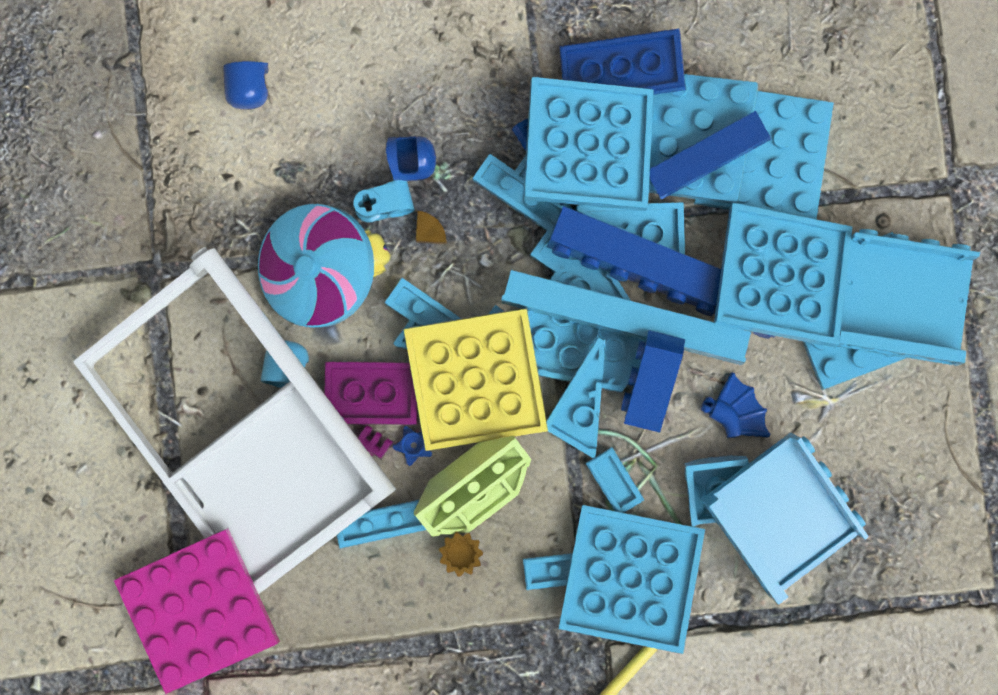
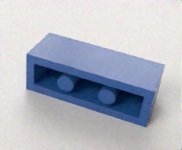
(652, 380)

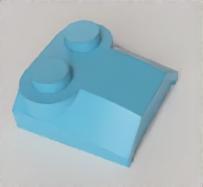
(703, 477)

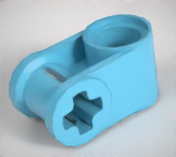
(386, 200)

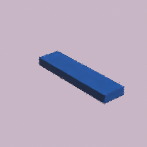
(709, 155)

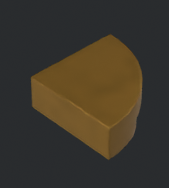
(429, 229)

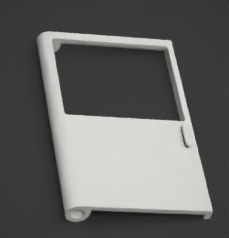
(281, 473)

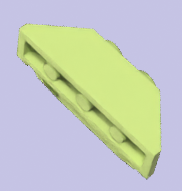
(473, 487)

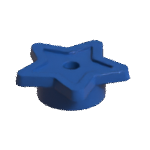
(404, 446)

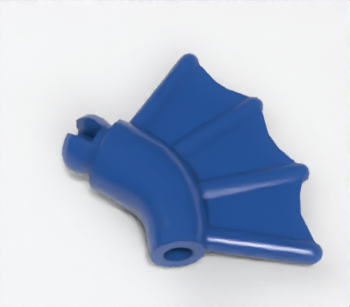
(737, 410)

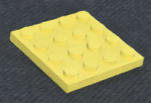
(476, 379)

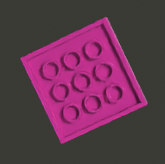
(197, 611)

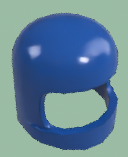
(245, 84)
(410, 158)

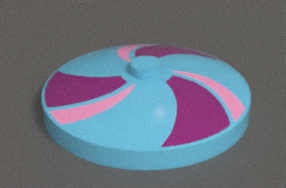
(316, 265)

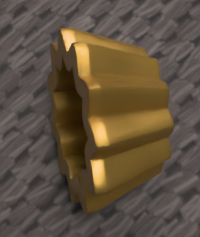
(461, 554)

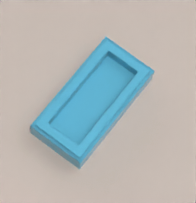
(614, 481)

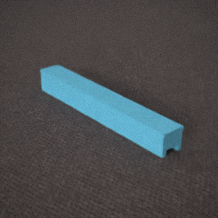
(624, 316)

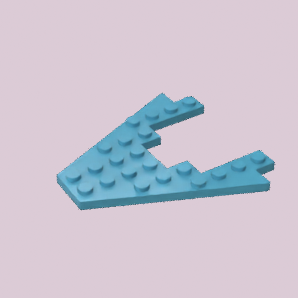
(557, 342)

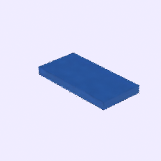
(629, 61)

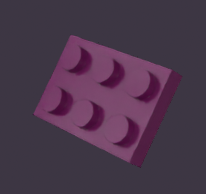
(372, 392)

